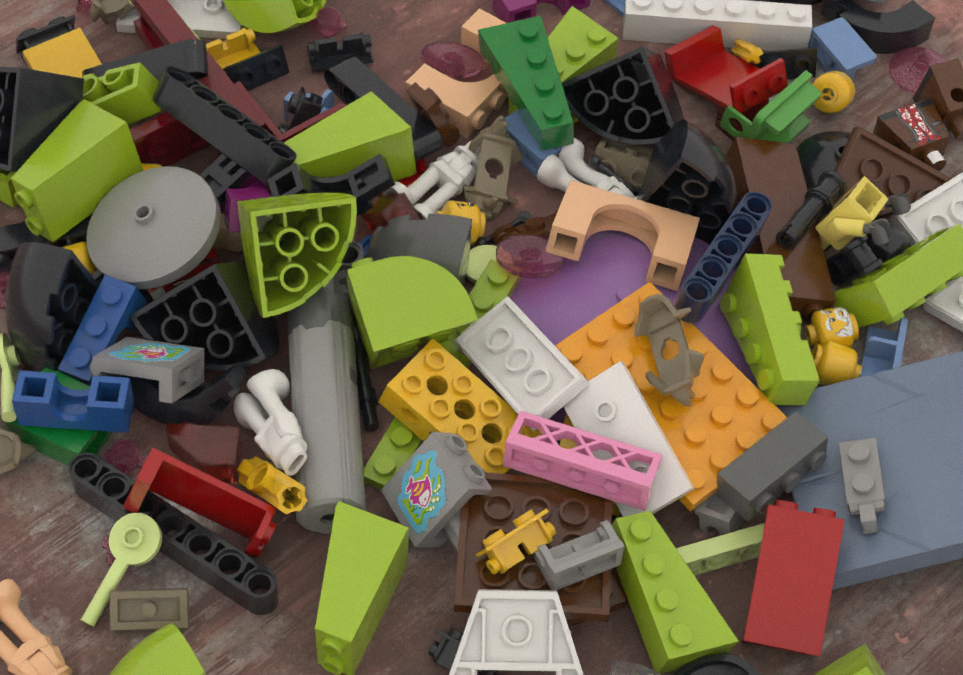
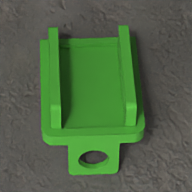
(781, 118)

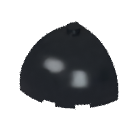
(626, 98)
(31, 110)
(691, 178)
(46, 303)
(215, 314)

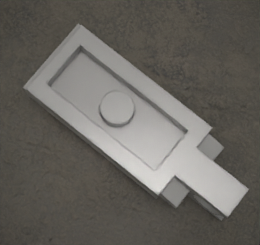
(863, 481)

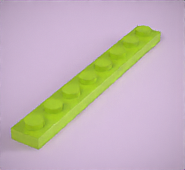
(399, 441)

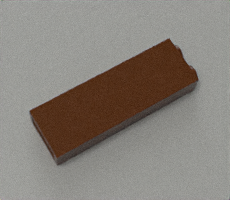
(777, 173)

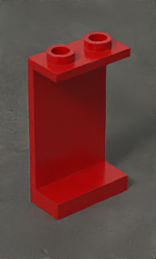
(720, 76)
(205, 497)
(794, 579)

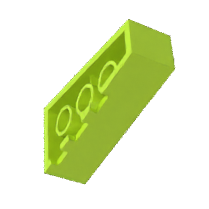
(769, 330)

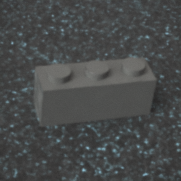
(772, 466)

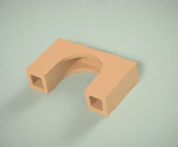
(464, 101)
(593, 210)

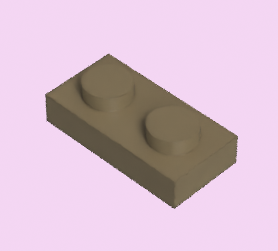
(149, 608)

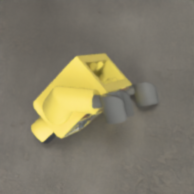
(855, 213)

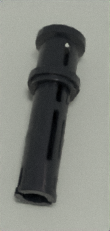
(817, 202)

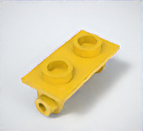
(235, 48)
(504, 549)

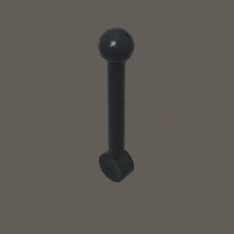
(595, 162)
(522, 217)

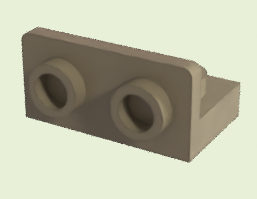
(625, 160)

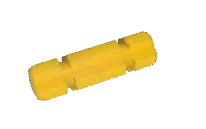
(746, 51)

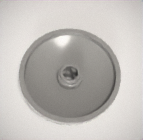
(154, 227)

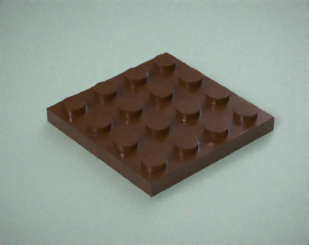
(571, 514)

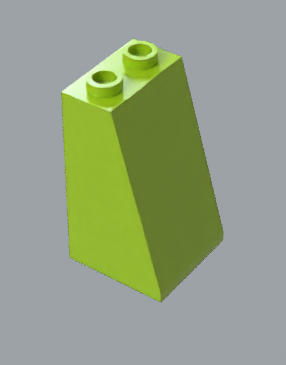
(354, 137)
(74, 170)
(359, 580)

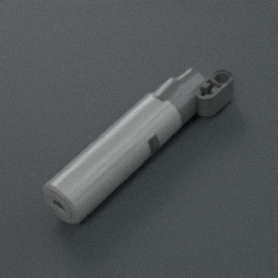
(327, 399)

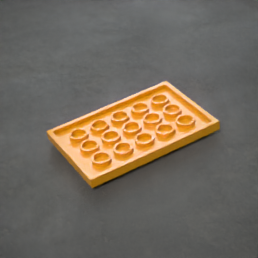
(723, 416)

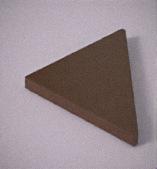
(886, 168)

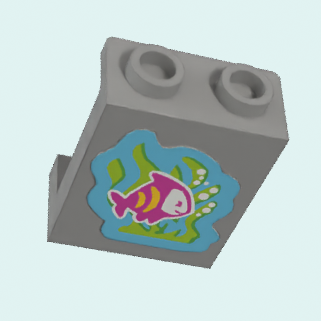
(173, 365)
(434, 487)

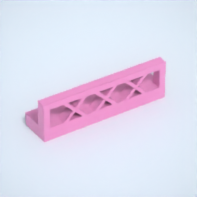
(578, 466)

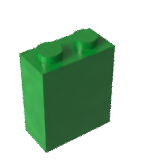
(62, 443)

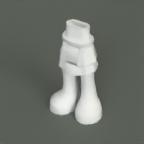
(558, 171)
(449, 173)
(274, 425)

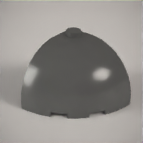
(438, 239)

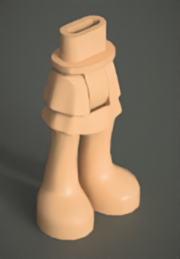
(37, 653)

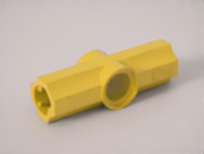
(272, 485)

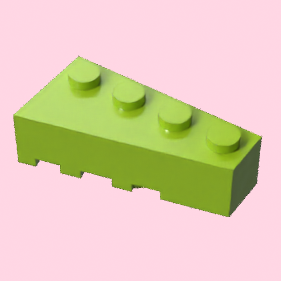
(579, 46)
(123, 92)
(905, 279)
(666, 598)

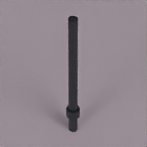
(366, 393)

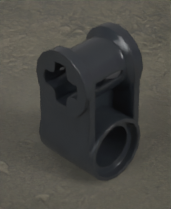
(852, 262)

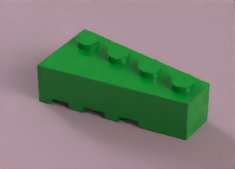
(528, 72)

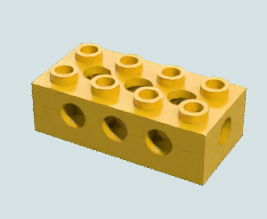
(439, 390)

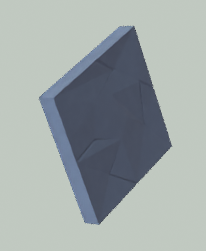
(920, 449)

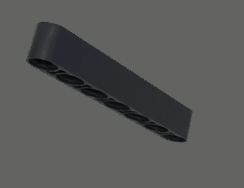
(180, 546)

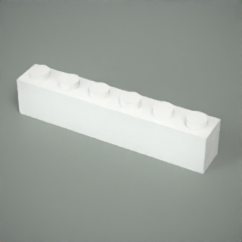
(763, 24)

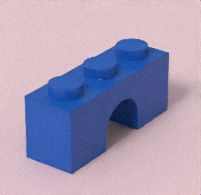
(101, 326)
(47, 403)

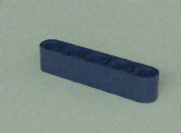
(723, 256)

